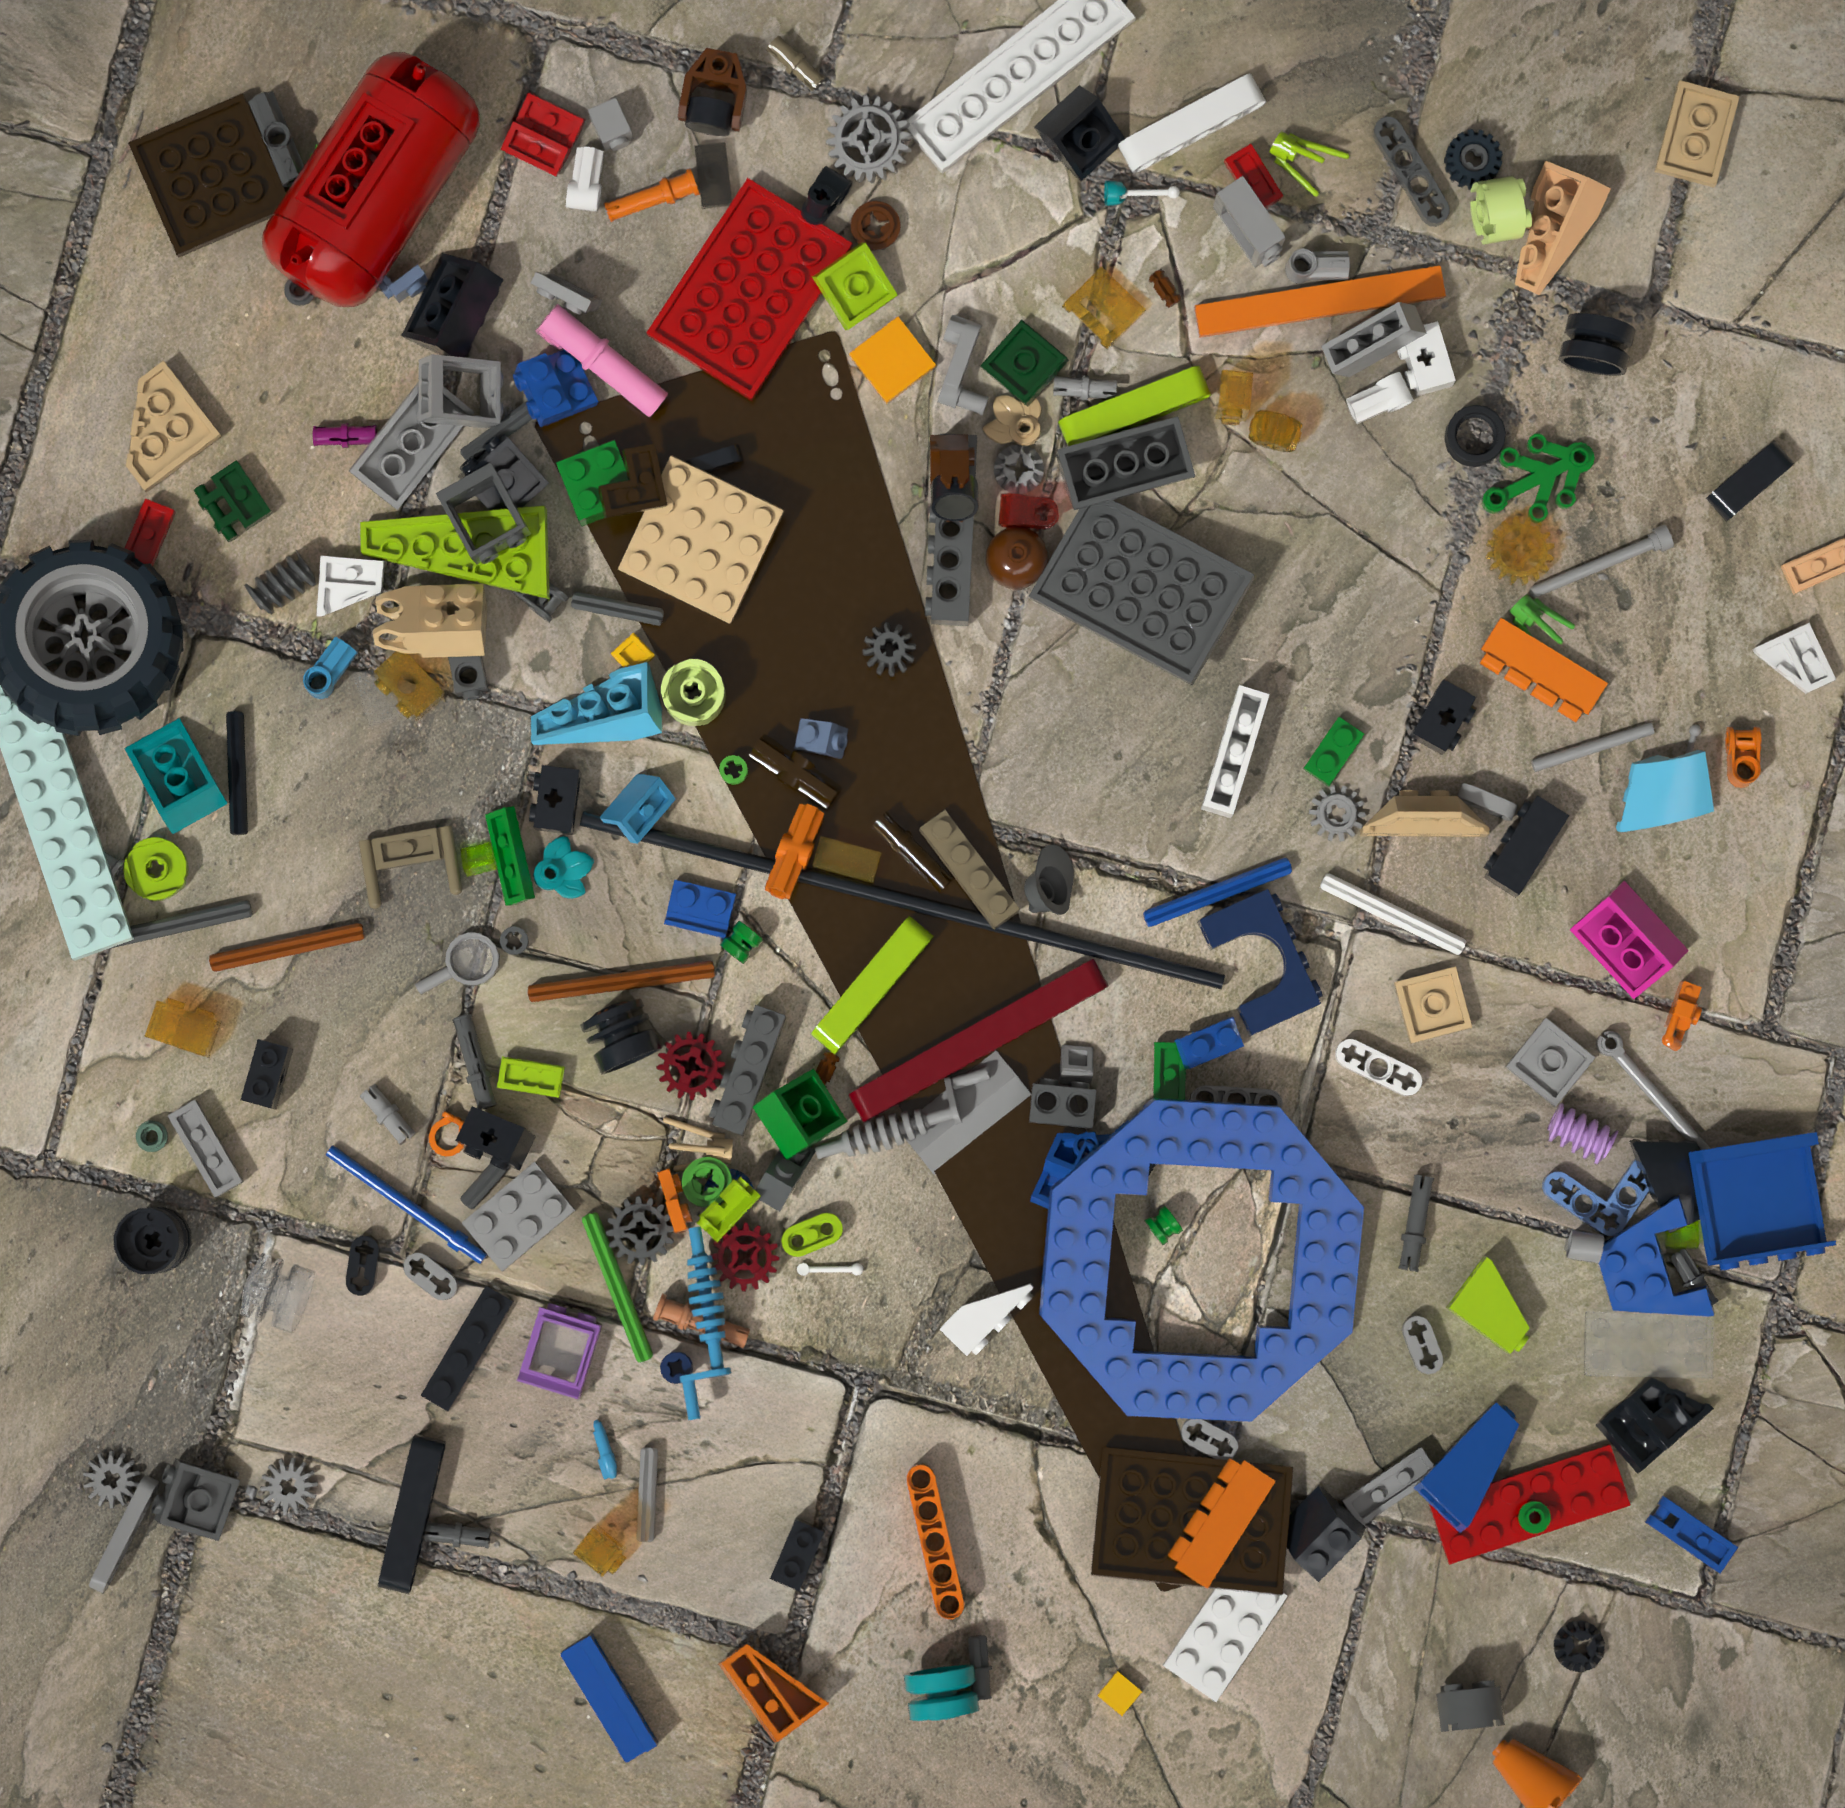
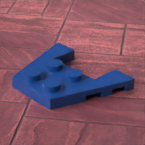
(1637, 1271)

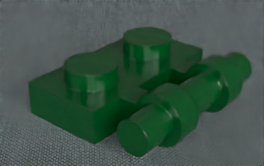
(241, 496)

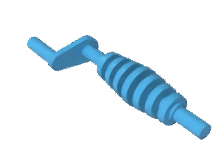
(708, 1310)

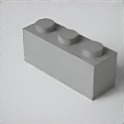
(1374, 339)

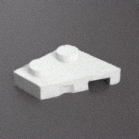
(347, 582)
(1798, 659)

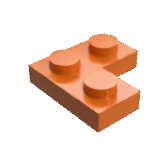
(679, 1213)

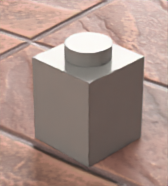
(610, 125)

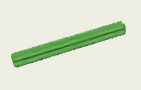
(617, 1287)

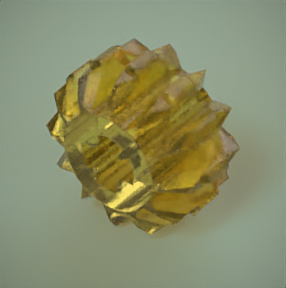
(1275, 431)

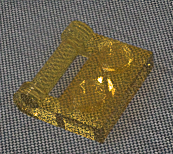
(1111, 301)

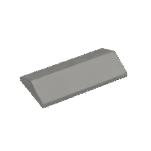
(406, 449)
(980, 1108)

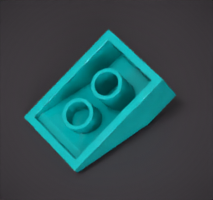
(175, 776)

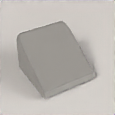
(1076, 1064)

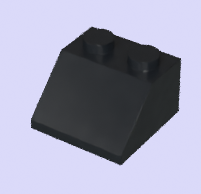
(1080, 132)
(1321, 1533)

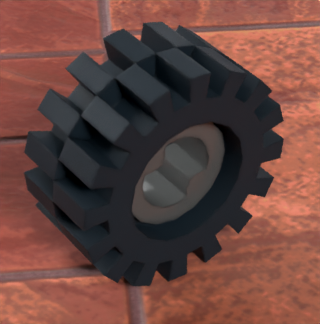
(1482, 146)

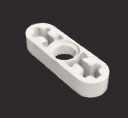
(1402, 1071)

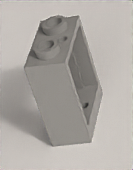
(1249, 223)
(431, 390)

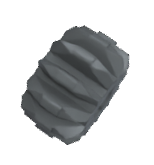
(898, 655)

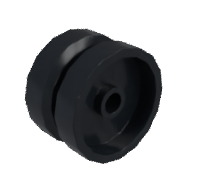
(1597, 344)

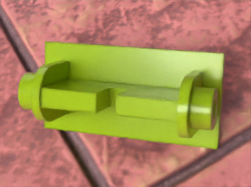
(737, 1199)

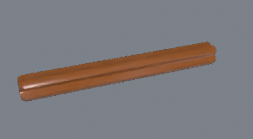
(286, 947)

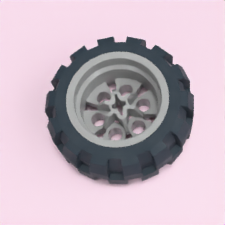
(111, 582)

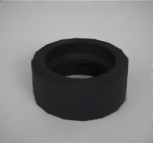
(1488, 416)

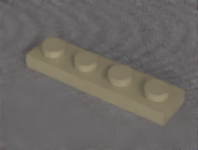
(969, 869)

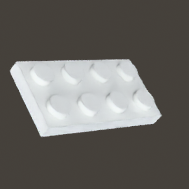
(1221, 1638)

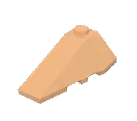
(1561, 216)

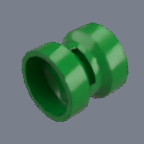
(739, 949)

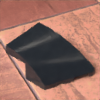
(1668, 1172)
(1651, 1422)

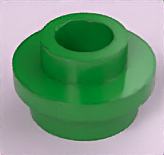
(1526, 1510)

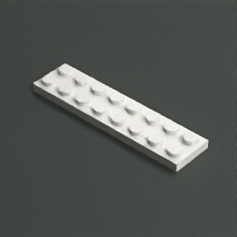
(1014, 76)

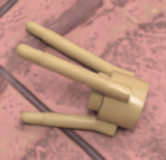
(717, 1148)

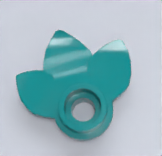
(567, 866)

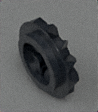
(1564, 1644)

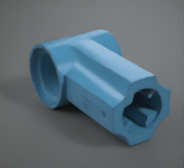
(330, 665)

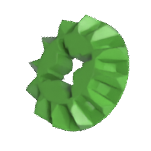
(702, 1168)

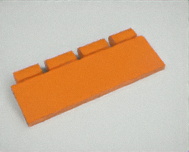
(1538, 663)
(1221, 1529)

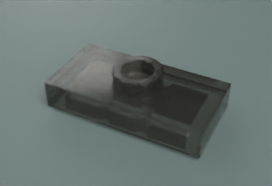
(713, 175)

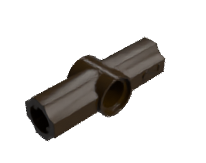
(795, 771)

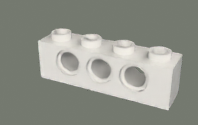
(1235, 751)

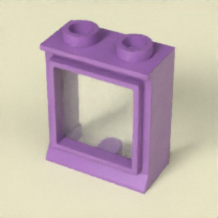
(560, 1351)

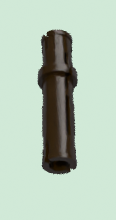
(912, 851)

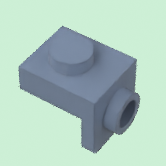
(409, 284)
(821, 738)

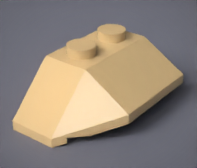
(1425, 817)

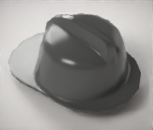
(1051, 882)

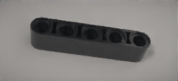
(411, 1514)

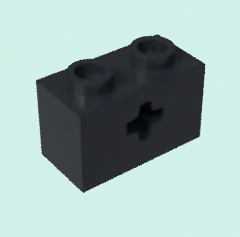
(1428, 728)
(567, 785)
(267, 1074)
(511, 1139)
(797, 1554)

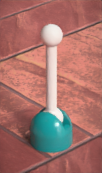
(1116, 192)

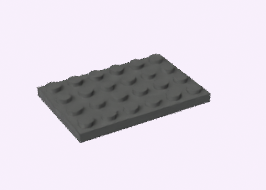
(1142, 588)

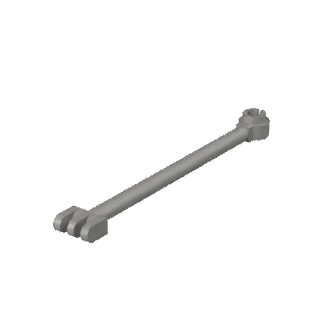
(1648, 1087)

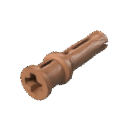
(682, 1316)

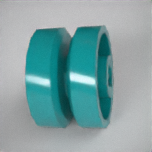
(942, 1696)

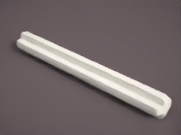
(1393, 914)

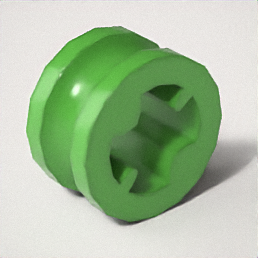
(729, 778)

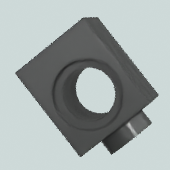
(458, 666)

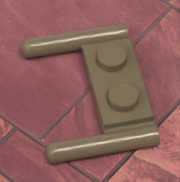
(409, 850)

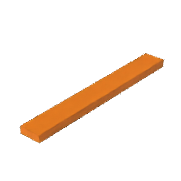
(1319, 301)

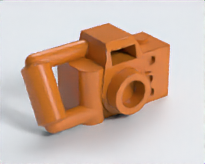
(1682, 1014)

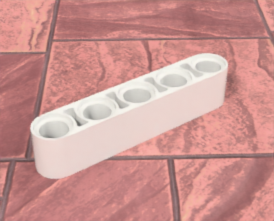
(1191, 123)

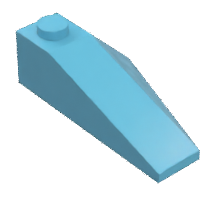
(615, 710)

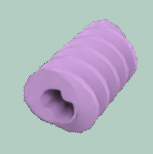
(1581, 1134)

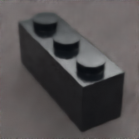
(1524, 845)

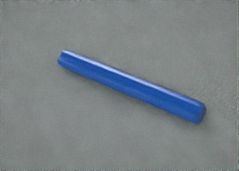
(1217, 892)

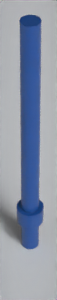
(456, 1240)

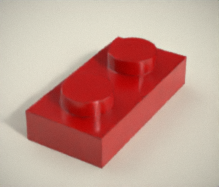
(1250, 166)
(150, 531)

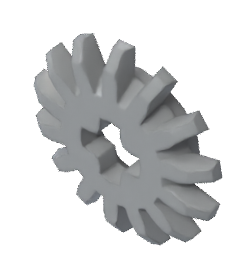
(1341, 801)
(286, 1473)
(123, 1484)

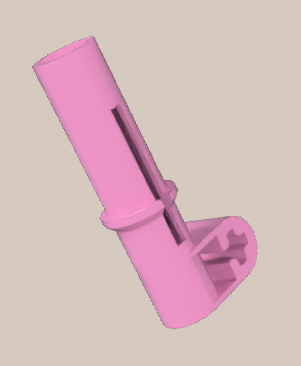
(567, 332)

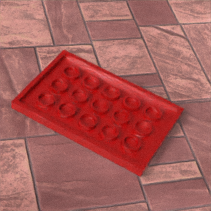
(747, 290)

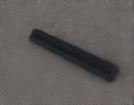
(236, 773)

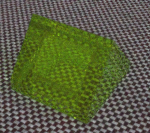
(478, 859)

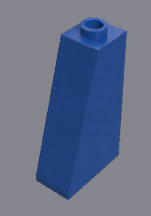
(1466, 1471)

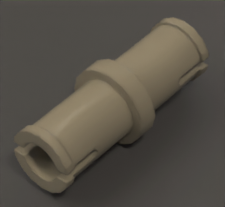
(795, 63)

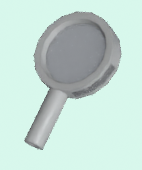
(469, 960)

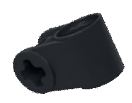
(824, 196)

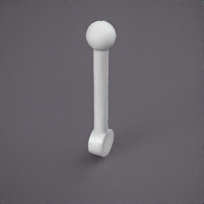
(803, 1269)

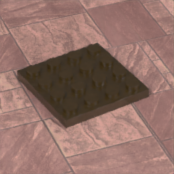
(209, 175)

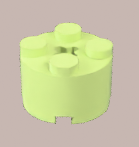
(1500, 209)
(686, 676)

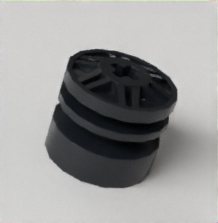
(621, 1036)
(134, 1241)

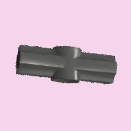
(272, 123)

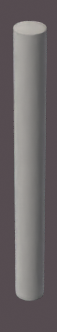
(1592, 747)

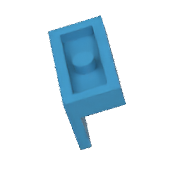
(639, 806)

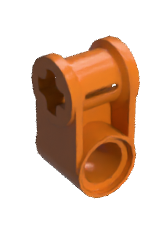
(1743, 748)

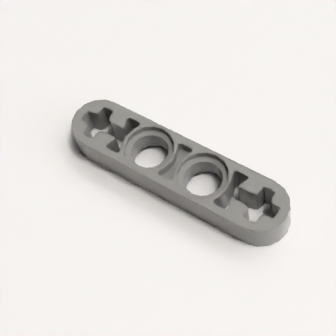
(124, 1534)

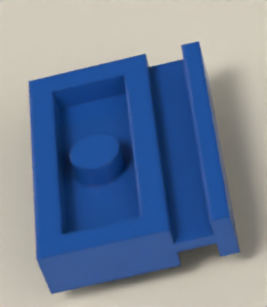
(700, 909)

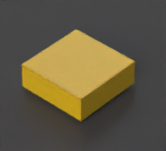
(632, 652)
(1119, 1693)

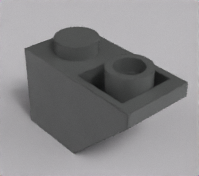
(782, 1177)

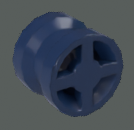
(678, 1363)

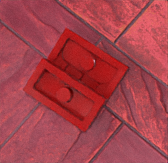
(543, 134)

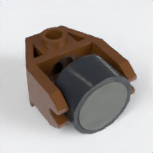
(709, 114)
(952, 487)

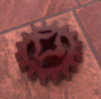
(685, 1079)
(755, 1268)

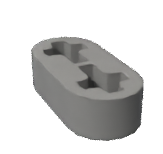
(1487, 802)
(435, 1270)
(1415, 1348)
(1213, 1432)

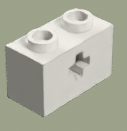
(1438, 372)

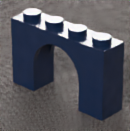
(1261, 917)

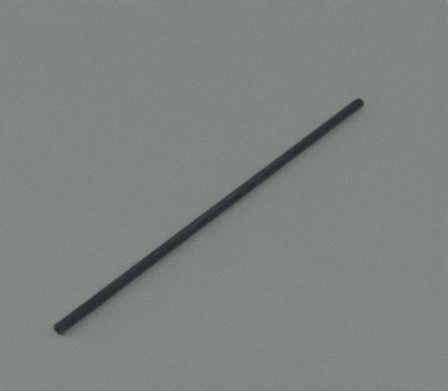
(921, 905)

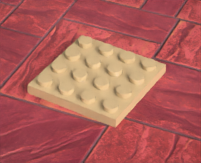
(703, 541)

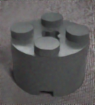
(1470, 1707)

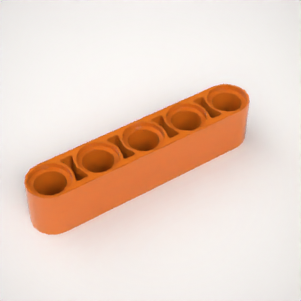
(935, 1557)

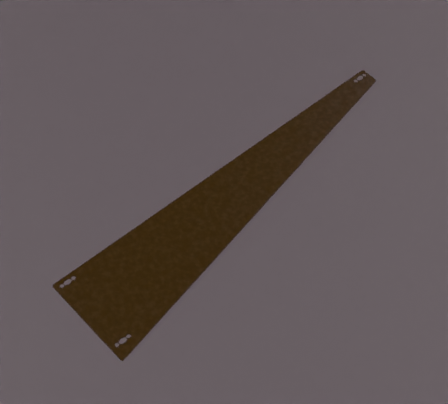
(799, 654)

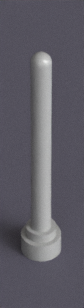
(1659, 539)

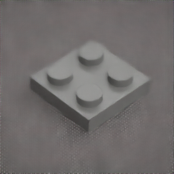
(555, 287)
(1550, 1062)

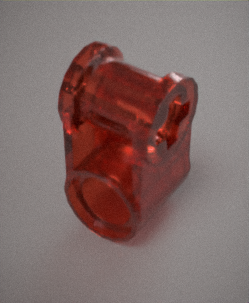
(1021, 511)

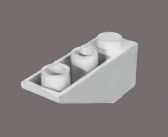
(977, 1319)

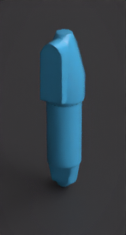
(607, 1459)

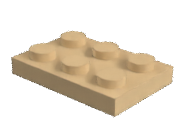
(1696, 133)

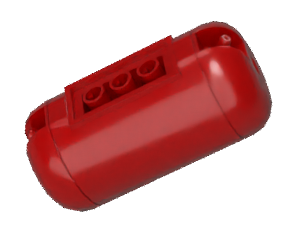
(371, 179)

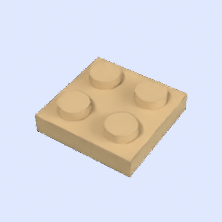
(1432, 1005)

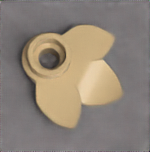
(1011, 417)

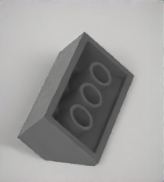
(1125, 463)

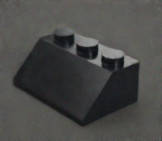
(452, 306)

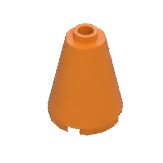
(1534, 1777)

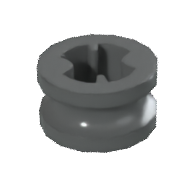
(504, 941)

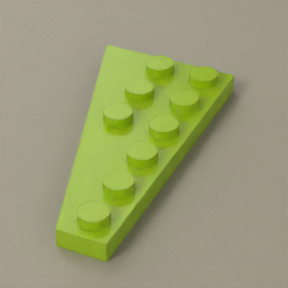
(436, 547)

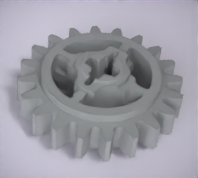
(867, 126)

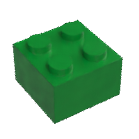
(588, 471)
(800, 1114)

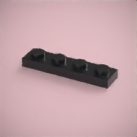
(467, 1348)

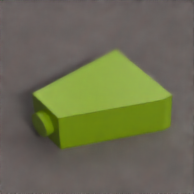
(1490, 1308)

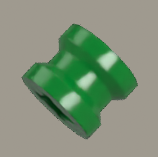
(1163, 1225)

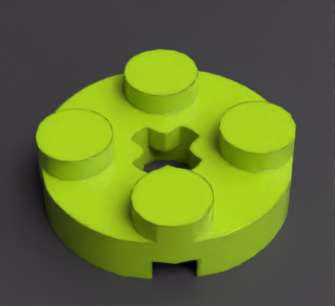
(140, 860)

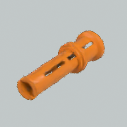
(667, 191)

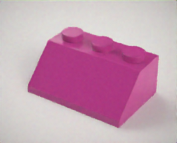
(1629, 940)

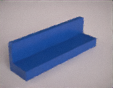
(609, 1698)

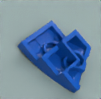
(1063, 1155)

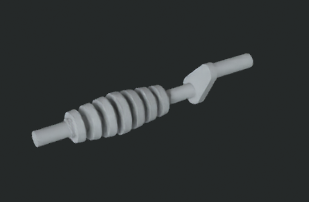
(908, 1125)

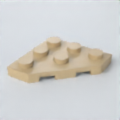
(165, 428)

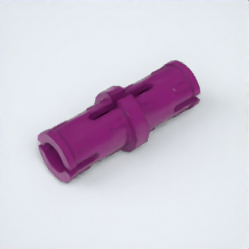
(344, 435)

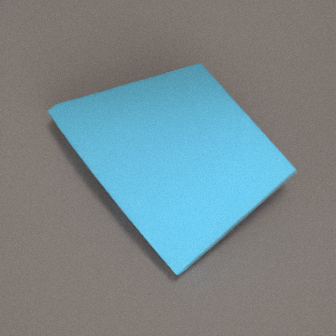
(1666, 791)

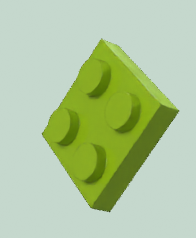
(855, 286)

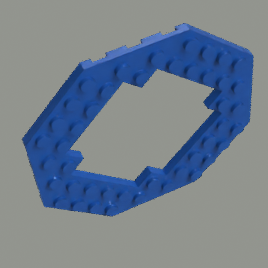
(1081, 1246)

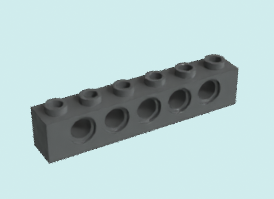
(954, 610)

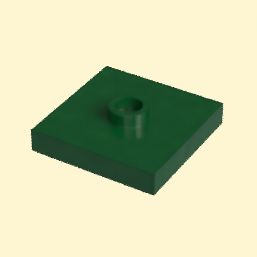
(1024, 363)

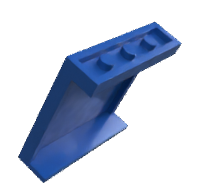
(1759, 1201)

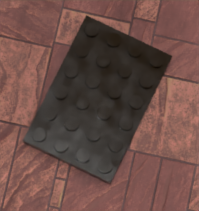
(1150, 1500)

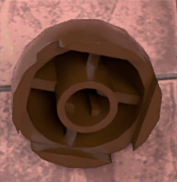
(1016, 557)

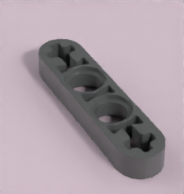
(1407, 173)

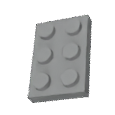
(518, 1216)

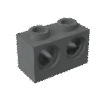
(1061, 1113)

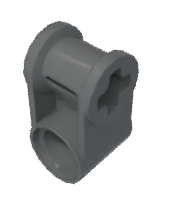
(537, 603)

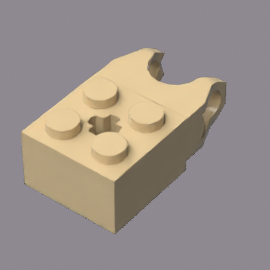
(435, 620)

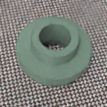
(144, 1129)

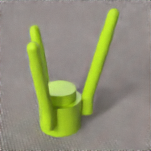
(1288, 147)

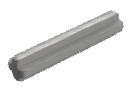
(647, 1494)

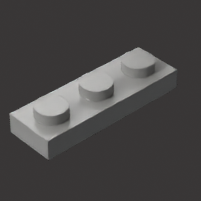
(205, 1148)
(1388, 1486)

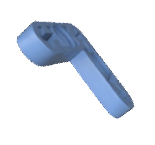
(1611, 1205)

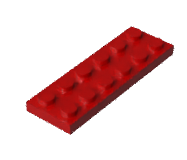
(1569, 1488)

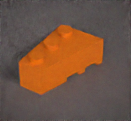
(770, 1693)

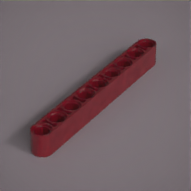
(978, 1040)

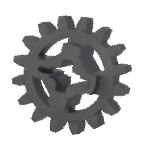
(640, 1216)

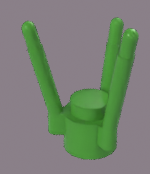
(1529, 612)

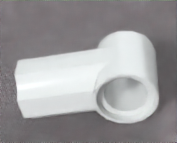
(584, 188)
(1388, 395)

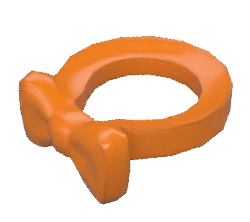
(448, 1118)

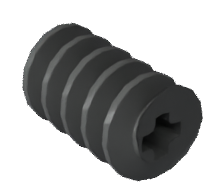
(281, 583)

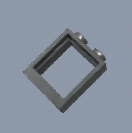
(469, 487)

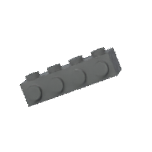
(749, 1070)

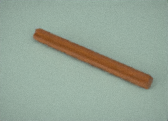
(621, 981)

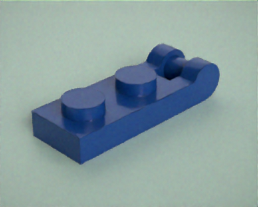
(1692, 1535)

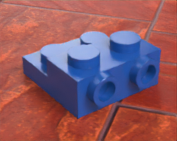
(554, 387)

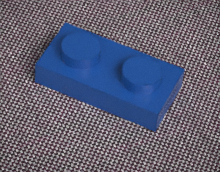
(1209, 1043)

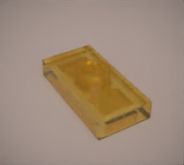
(846, 859)

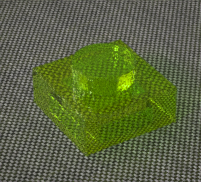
(1683, 1238)

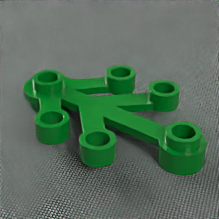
(1542, 475)

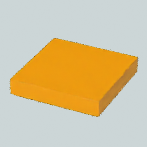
(892, 360)

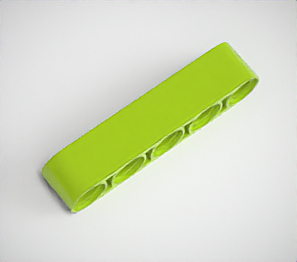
(1136, 407)
(872, 985)

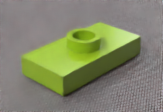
(531, 1077)

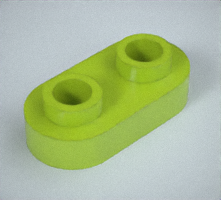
(812, 1234)

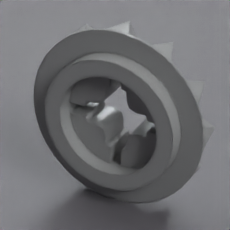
(1028, 480)

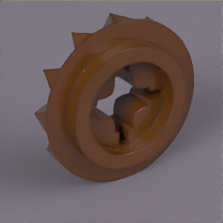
(882, 213)

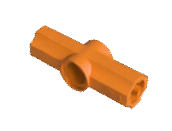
(794, 851)

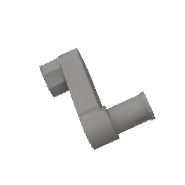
(964, 335)

